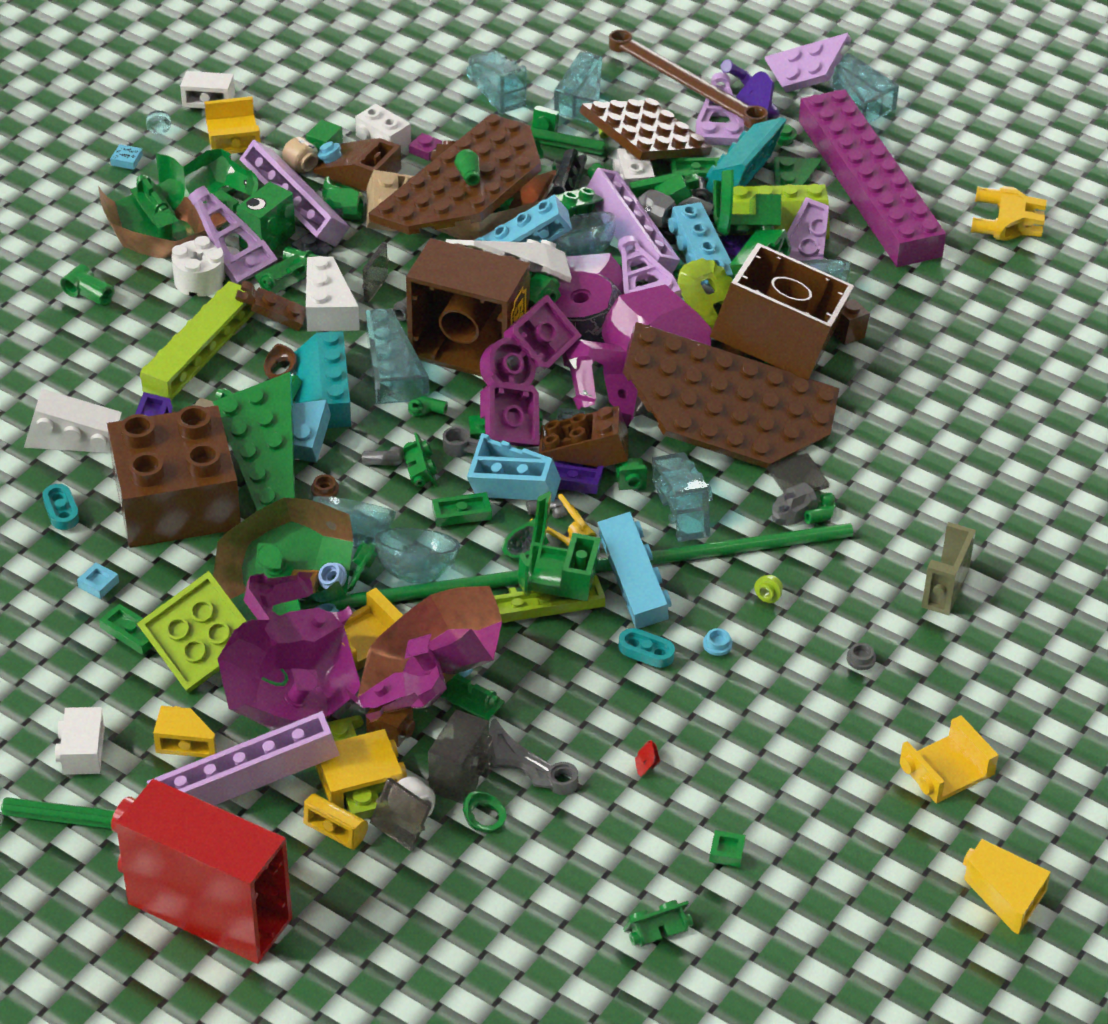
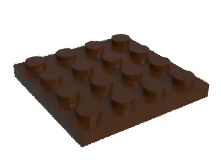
(645, 129)

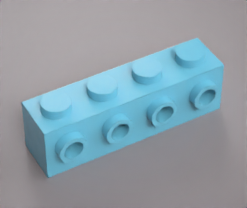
(542, 222)
(698, 236)
(633, 570)

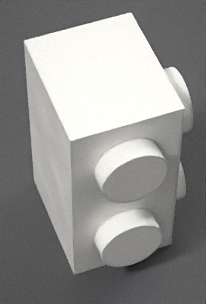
(206, 87)
(382, 124)
(631, 168)
(81, 740)

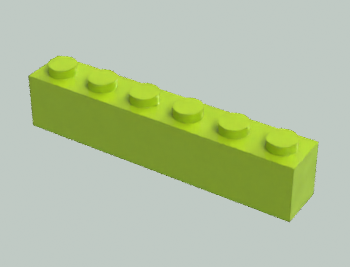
(195, 343)

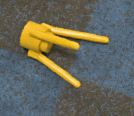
(578, 526)

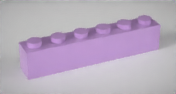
(308, 205)
(631, 218)
(256, 761)

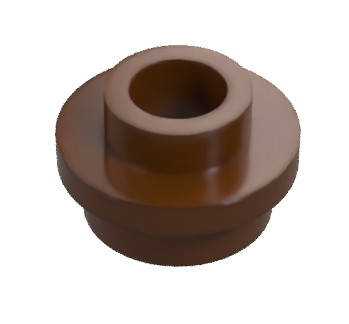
(325, 486)

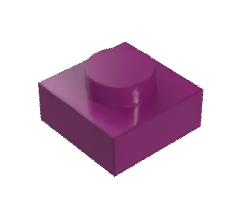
(423, 146)

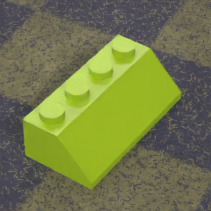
(791, 200)

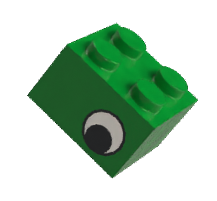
(269, 215)

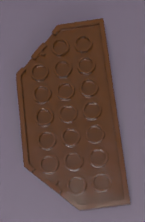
(440, 194)
(726, 398)

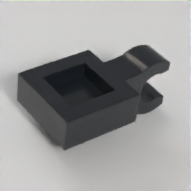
(310, 242)

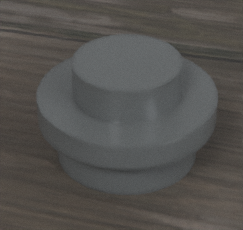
(861, 656)

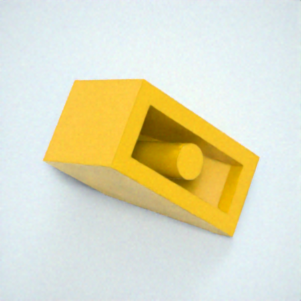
(183, 733)

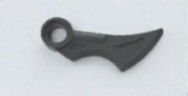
(542, 774)

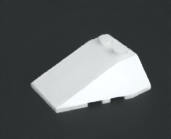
(541, 256)

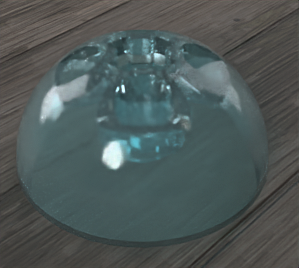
(589, 234)
(364, 517)
(416, 553)

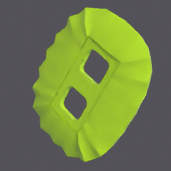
(693, 293)

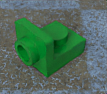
(631, 474)

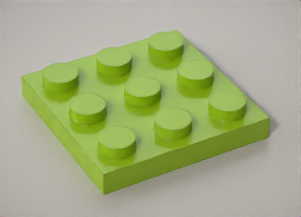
(193, 630)

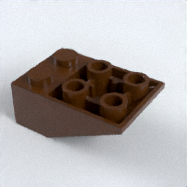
(359, 161)
(587, 438)

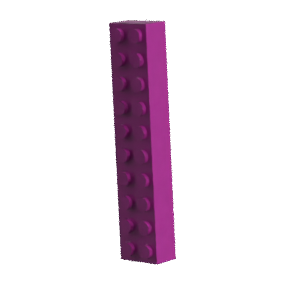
(872, 178)

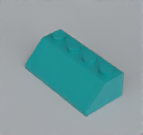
(748, 154)
(324, 375)

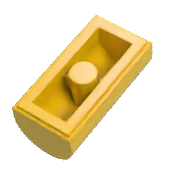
(334, 821)

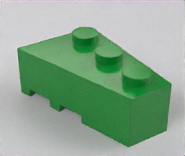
(772, 239)

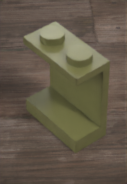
(947, 577)

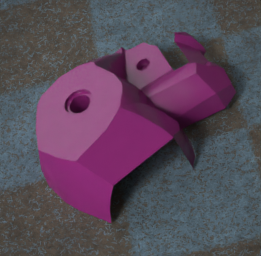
(300, 643)

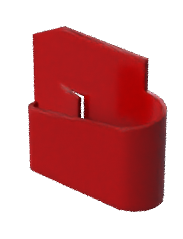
(647, 752)

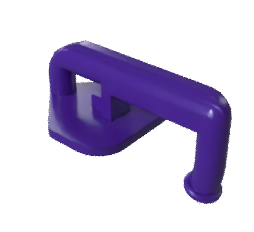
(756, 90)

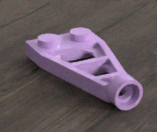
(719, 132)
(638, 256)
(245, 263)

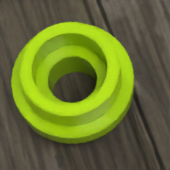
(774, 586)

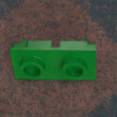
(149, 196)
(579, 200)
(283, 274)
(419, 464)
(472, 697)
(669, 917)

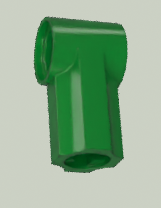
(82, 282)

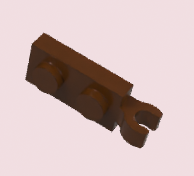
(272, 305)

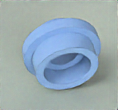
(328, 571)

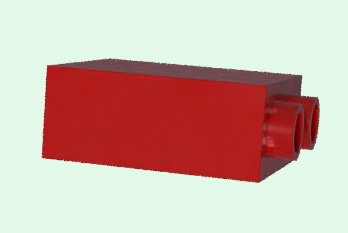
(204, 869)

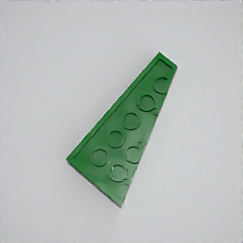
(262, 437)

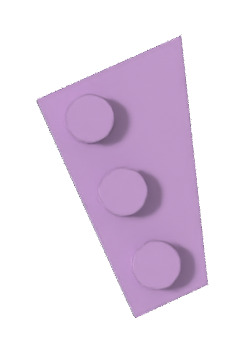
(809, 231)

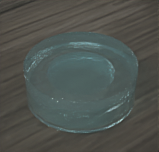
(158, 122)

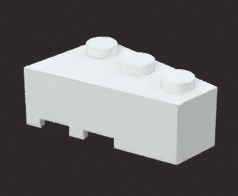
(328, 298)
(69, 424)

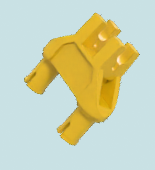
(1015, 214)

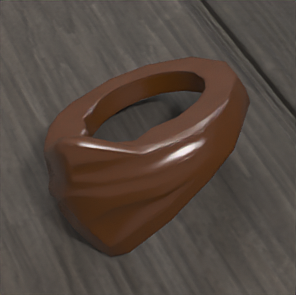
(277, 354)

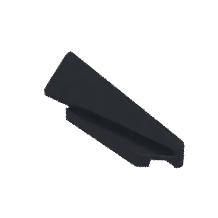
(568, 173)

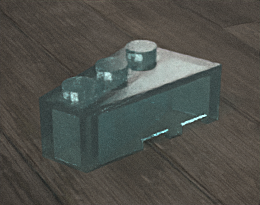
(868, 88)

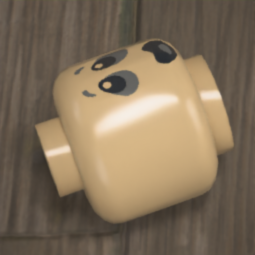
(300, 155)

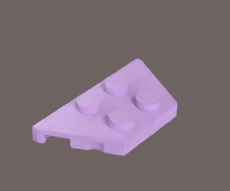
(808, 63)

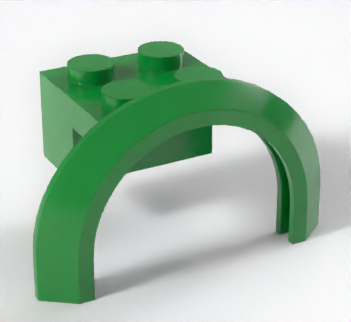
(763, 215)
(557, 569)

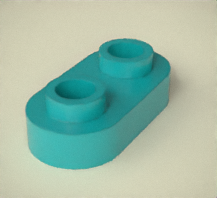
(60, 506)
(646, 647)

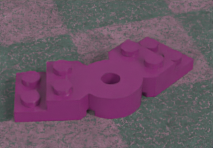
(529, 347)

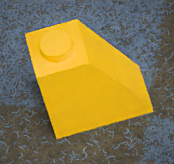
(1006, 882)

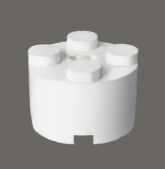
(198, 267)

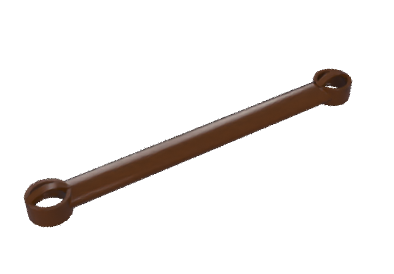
(622, 42)

